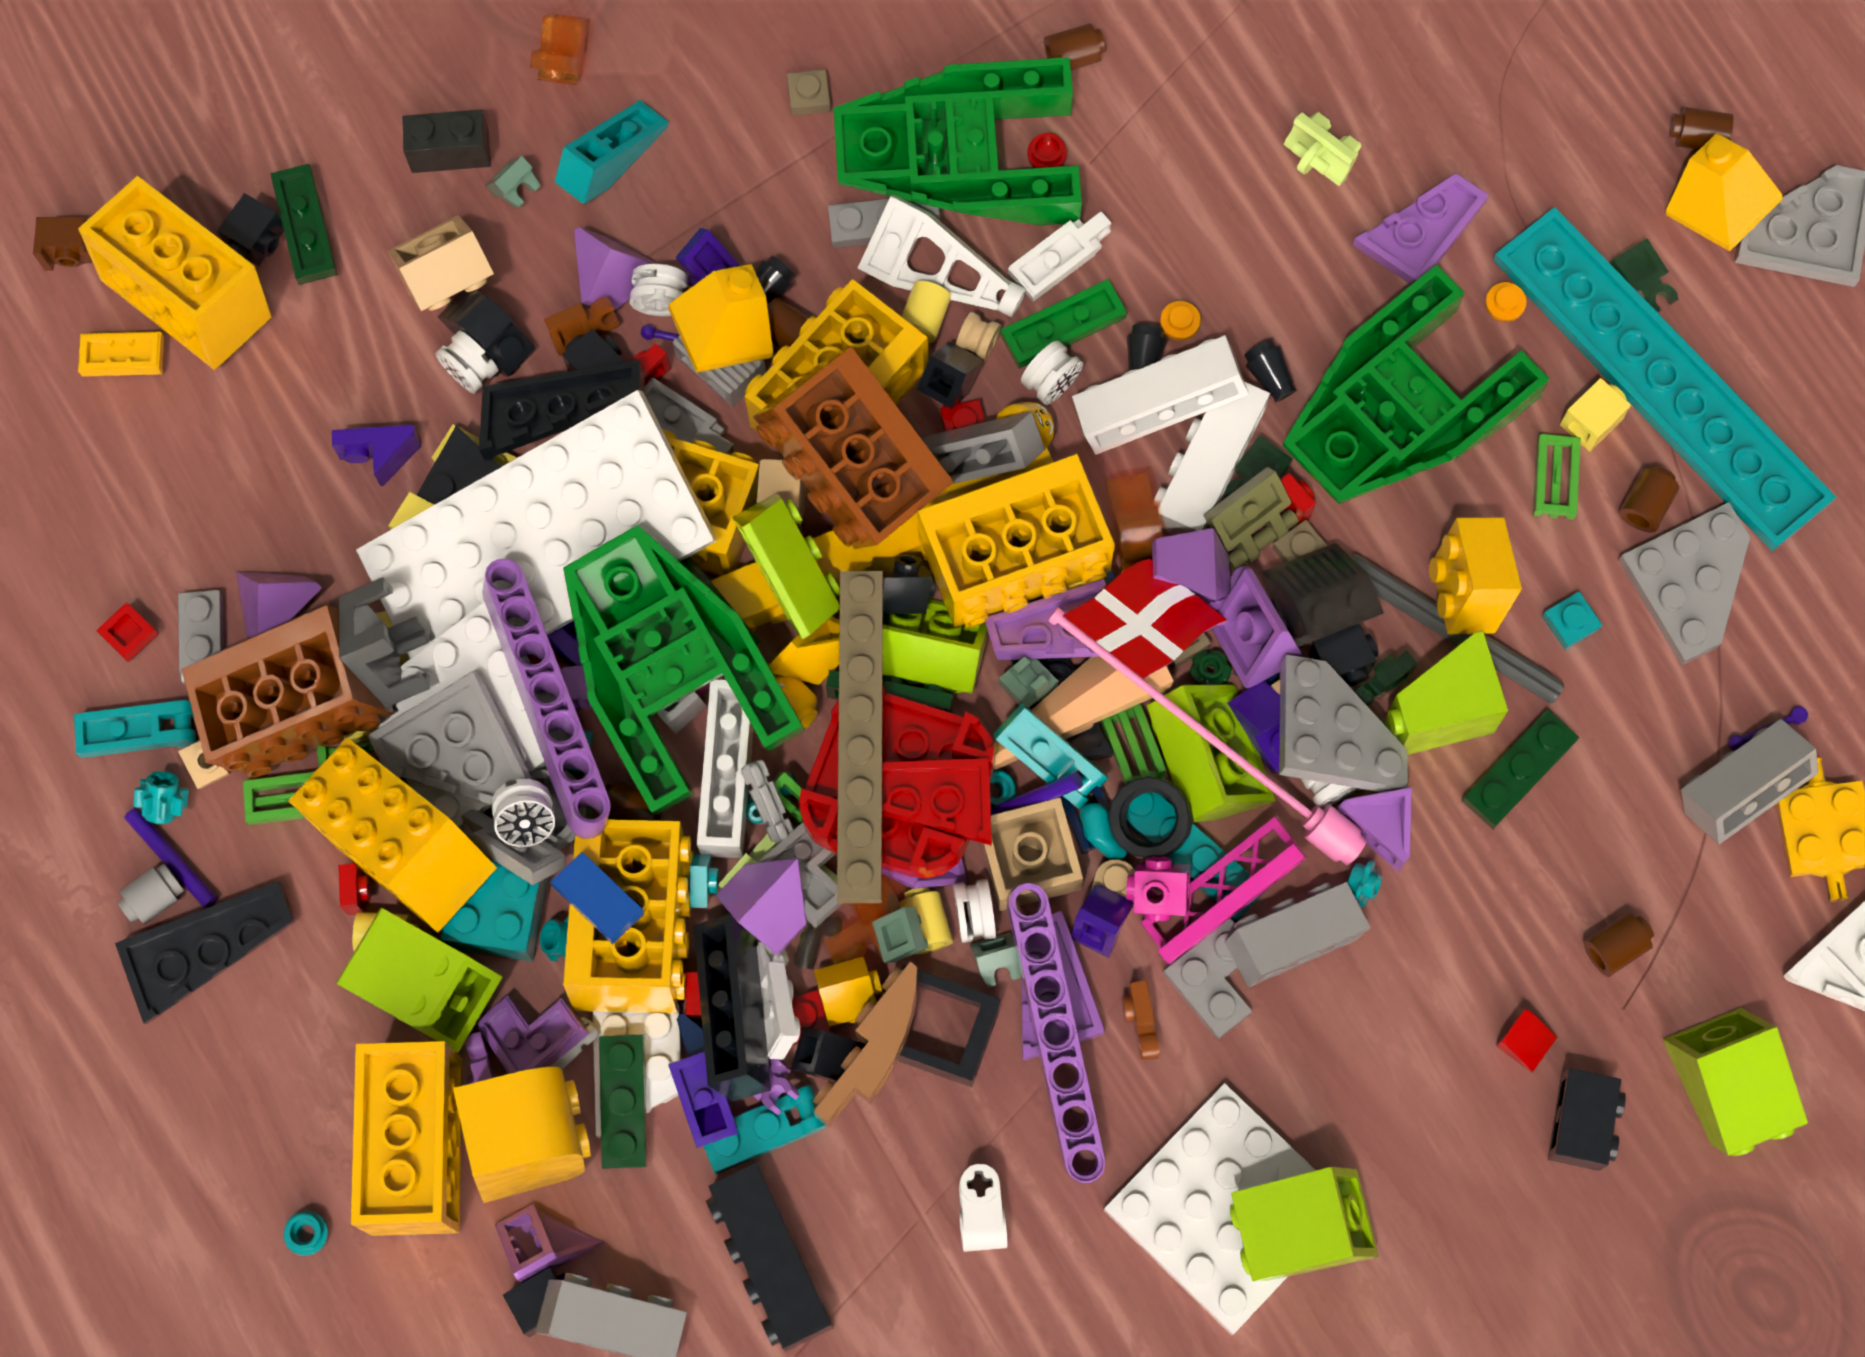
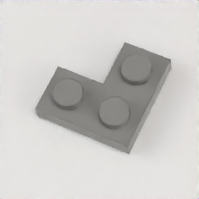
(817, 887)
(1203, 985)

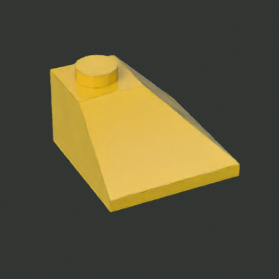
(1723, 193)
(724, 319)

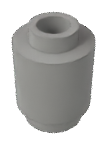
(149, 894)

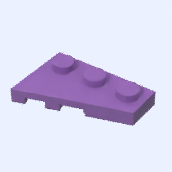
(1424, 231)
(1032, 636)
(1083, 1006)

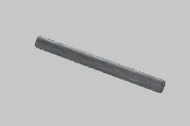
(1426, 612)

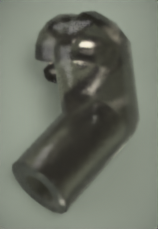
(811, 938)

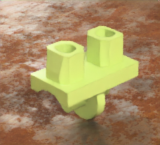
(1321, 149)

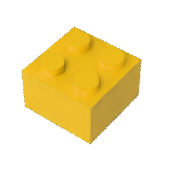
(1475, 576)

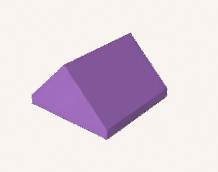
(1254, 632)

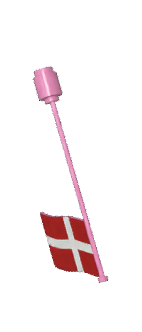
(1145, 626)

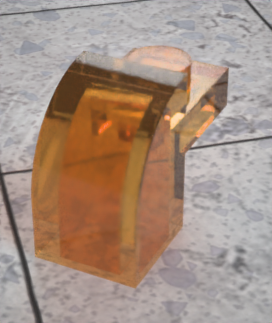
(561, 49)
(1134, 518)
(853, 940)

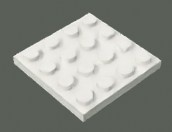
(459, 651)
(1184, 1198)

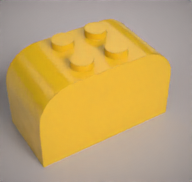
(522, 1131)

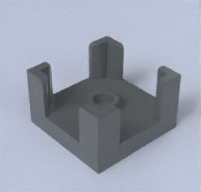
(374, 649)

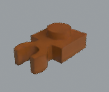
(577, 321)
(1139, 1010)

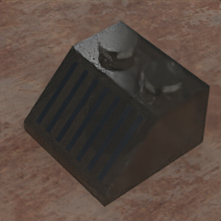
(1321, 594)

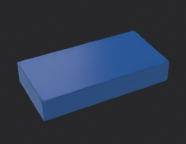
(597, 898)

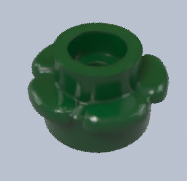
(1204, 659)

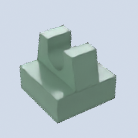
(506, 181)
(1028, 682)
(899, 934)
(994, 954)

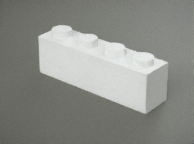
(1160, 395)
(1209, 462)
(723, 786)

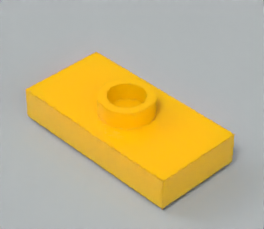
(121, 354)

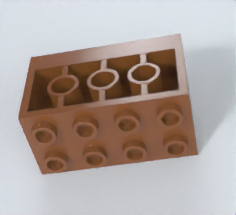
(886, 465)
(279, 696)

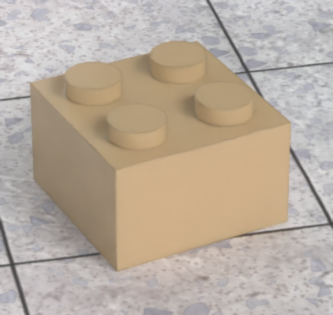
(441, 264)
(1033, 848)

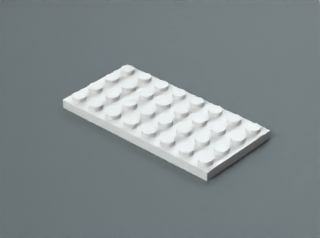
(542, 516)

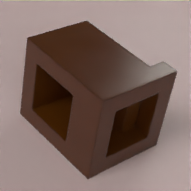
(59, 242)

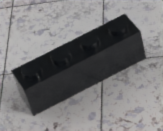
(731, 1008)
(770, 1258)

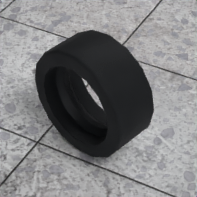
(1119, 809)

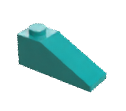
(608, 151)

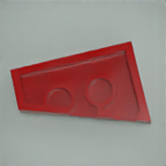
(940, 796)

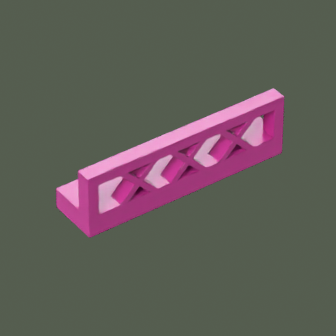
(1236, 900)

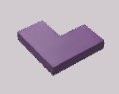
(531, 1045)

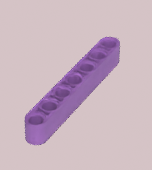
(545, 717)
(1068, 1050)

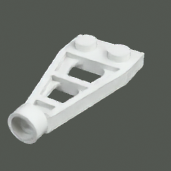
(894, 241)

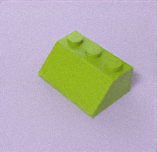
(789, 563)
(932, 650)
(1204, 773)

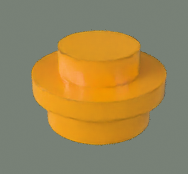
(1505, 302)
(1180, 320)

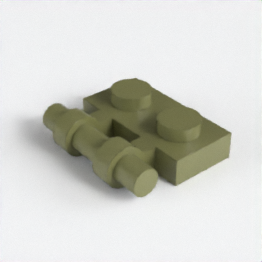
(1246, 511)

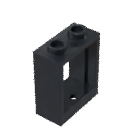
(978, 1040)

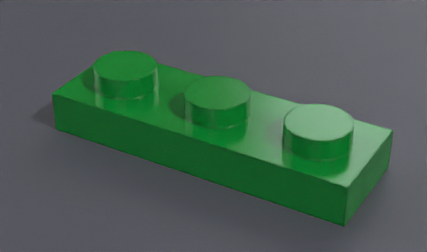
(1064, 321)

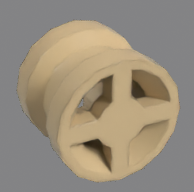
(978, 336)

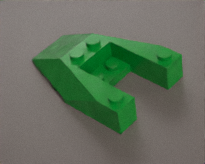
(939, 141)
(1387, 411)
(654, 638)

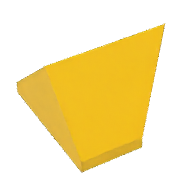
(810, 657)

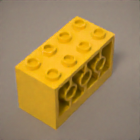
(176, 272)
(855, 318)
(724, 489)
(1016, 541)
(393, 834)
(645, 964)
(406, 1139)

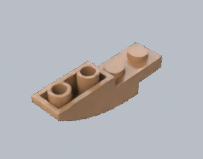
(884, 1032)

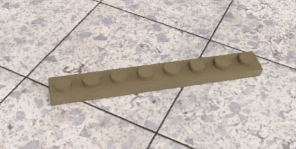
(860, 738)

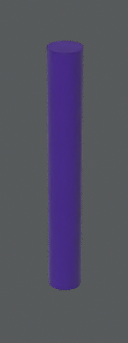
(1041, 794)
(171, 858)

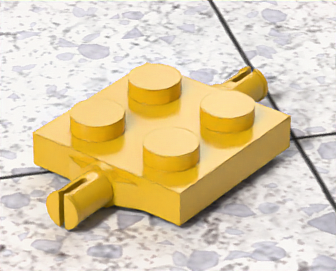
(1824, 831)

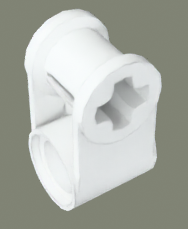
(981, 1217)

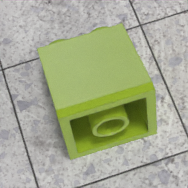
(1450, 701)
(1737, 1080)
(1303, 1224)

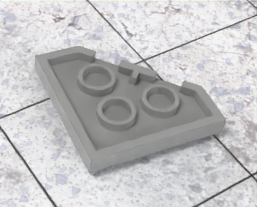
(1813, 230)
(1691, 580)
(1333, 733)
(453, 743)

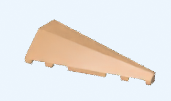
(1088, 697)

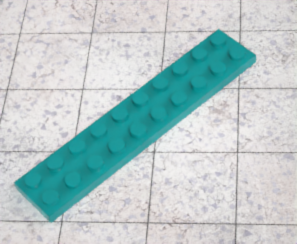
(1664, 379)

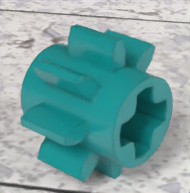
(160, 797)

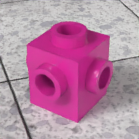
(1171, 878)

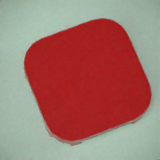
(908, 734)

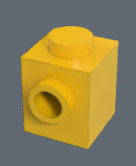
(847, 989)

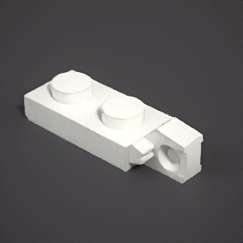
(1059, 255)
(777, 994)

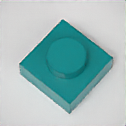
(1572, 621)
(703, 880)

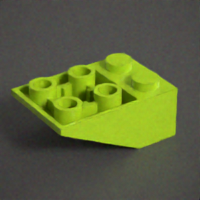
(419, 979)

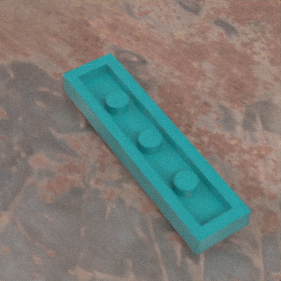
(1154, 821)

